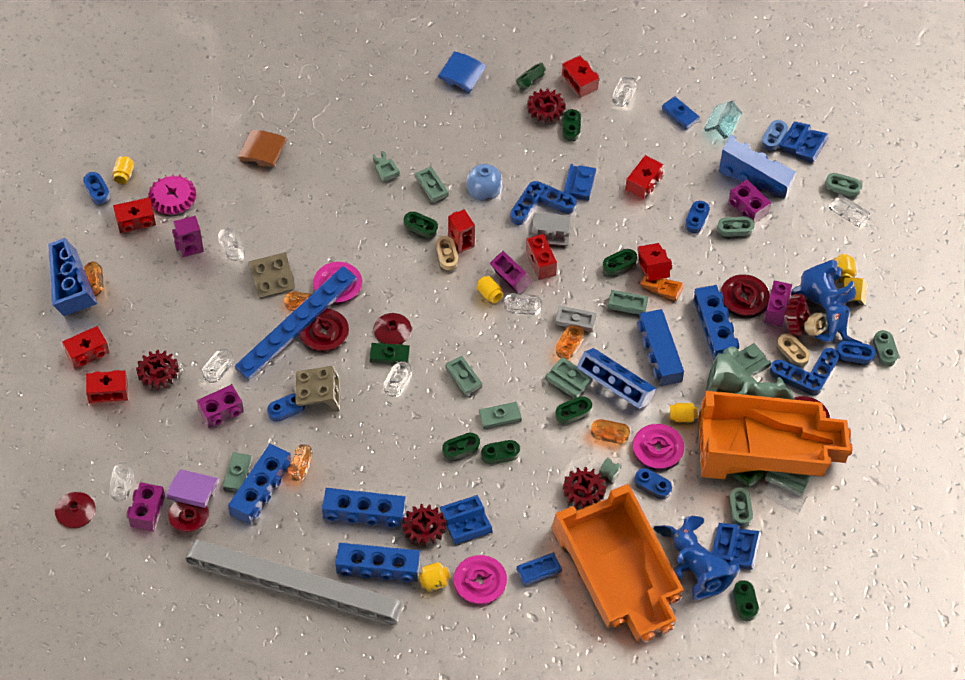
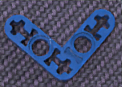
(541, 196)
(812, 378)

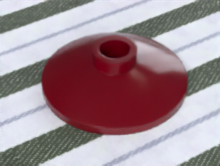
(392, 335)
(180, 511)
(77, 516)

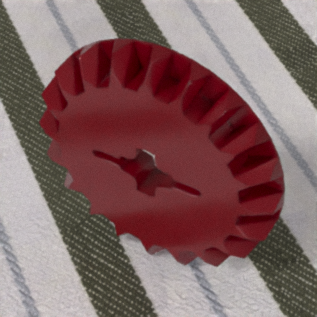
(752, 287)
(336, 327)

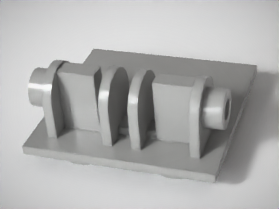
(553, 226)

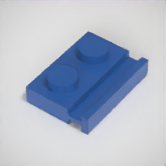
(580, 181)

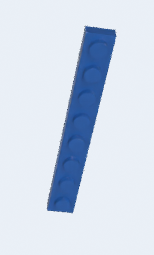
(295, 323)

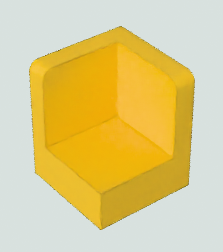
(860, 287)

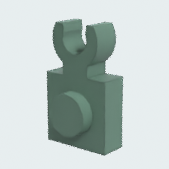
(385, 168)

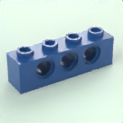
(703, 299)
(616, 378)
(271, 458)
(356, 500)
(389, 557)

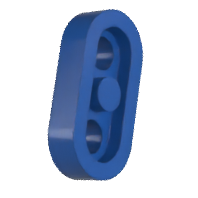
(98, 191)
(697, 215)
(855, 351)
(286, 406)
(652, 483)

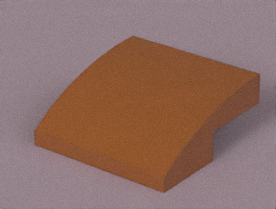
(262, 148)

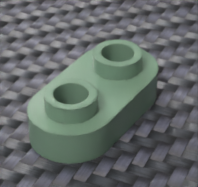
(843, 184)
(735, 225)
(885, 346)
(741, 508)

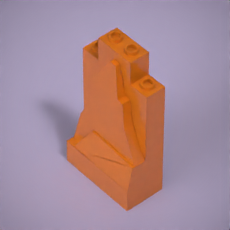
(768, 435)
(621, 563)

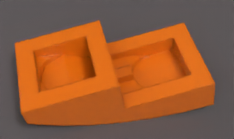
(663, 287)

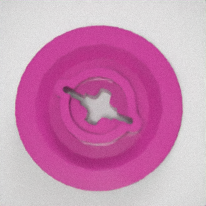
(169, 204)
(329, 269)
(670, 442)
(483, 567)

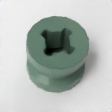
(610, 470)

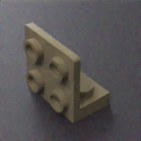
(271, 274)
(318, 386)

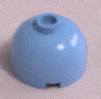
(484, 182)

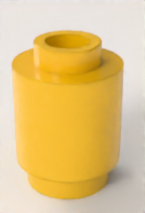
(123, 170)
(489, 289)
(683, 412)

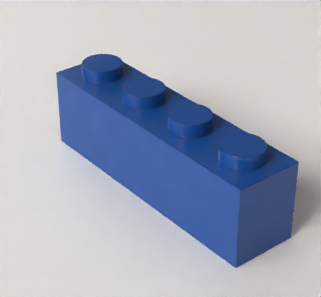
(660, 347)

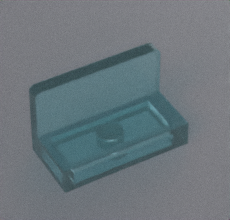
(724, 119)

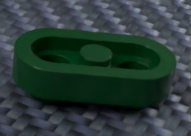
(534, 72)
(571, 125)
(423, 225)
(618, 262)
(572, 410)
(460, 446)
(501, 453)
(744, 599)

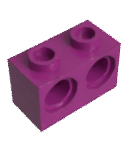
(749, 201)
(187, 236)
(511, 272)
(778, 303)
(218, 402)
(150, 506)

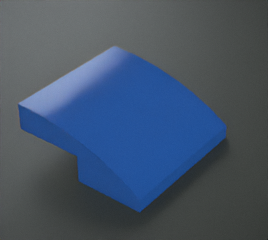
(462, 71)
(803, 141)
(466, 519)
(736, 545)

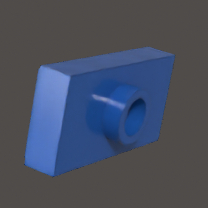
(680, 112)
(539, 569)

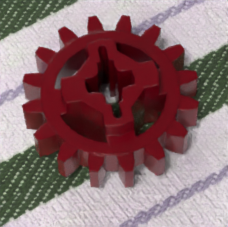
(546, 105)
(797, 314)
(159, 371)
(589, 482)
(415, 530)

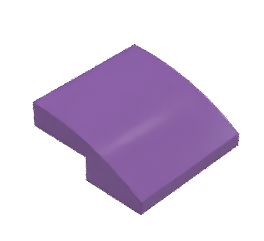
(192, 488)

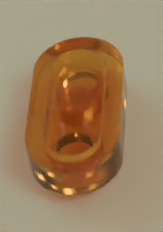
(95, 276)
(299, 298)
(568, 343)
(610, 431)
(300, 463)

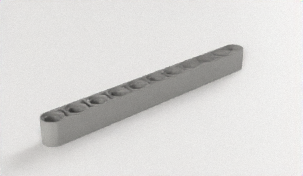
(295, 582)

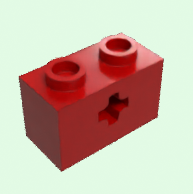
(580, 76)
(644, 177)
(134, 215)
(461, 230)
(541, 256)
(654, 261)
(85, 347)
(107, 386)

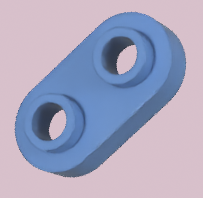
(773, 138)

